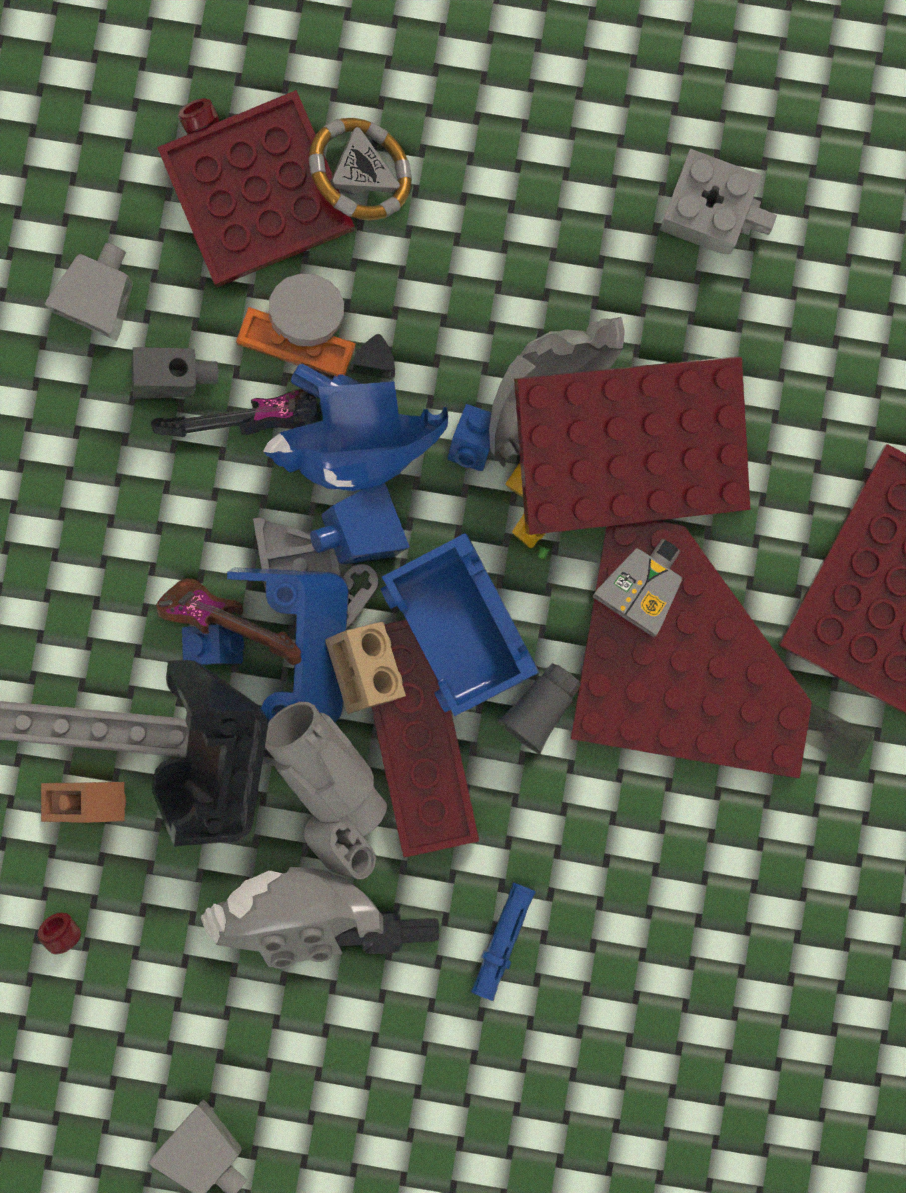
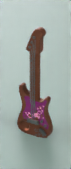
(193, 604)

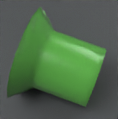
(543, 551)

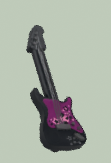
(285, 411)

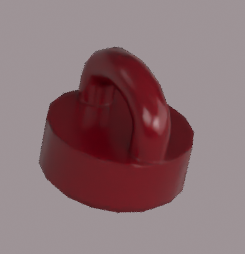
(197, 115)
(59, 933)

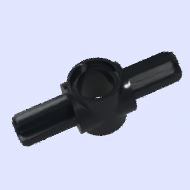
(394, 934)

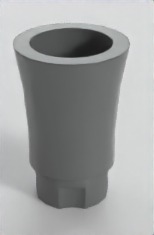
(541, 708)

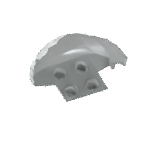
(551, 354)
(291, 916)

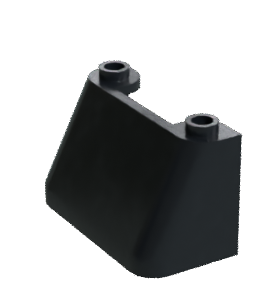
(216, 786)

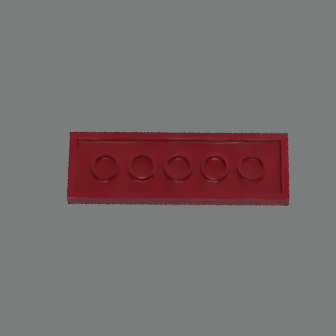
(422, 756)

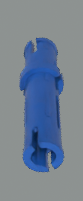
(503, 940)

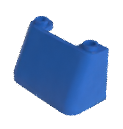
(460, 625)

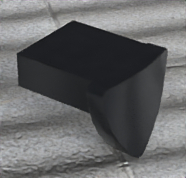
(374, 359)

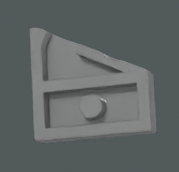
(291, 549)

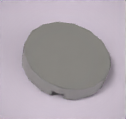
(306, 309)

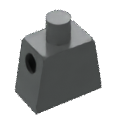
(153, 377)

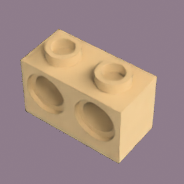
(365, 667)

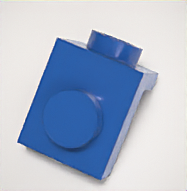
(471, 439)
(216, 647)

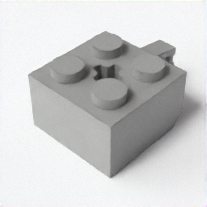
(733, 209)

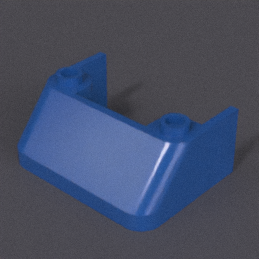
(321, 612)

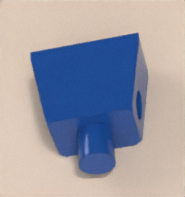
(361, 528)

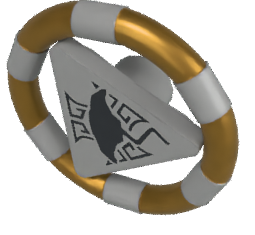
(360, 168)

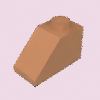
(83, 802)

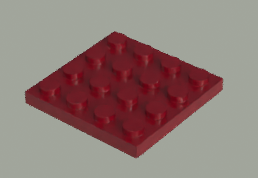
(252, 189)

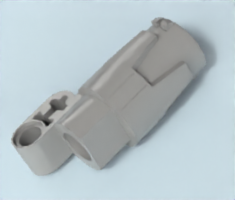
(331, 783)

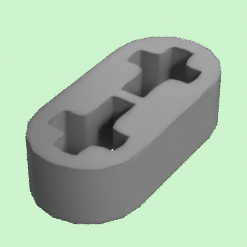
(363, 596)

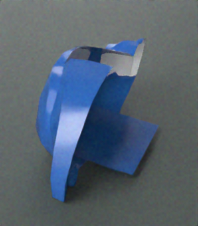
(359, 439)

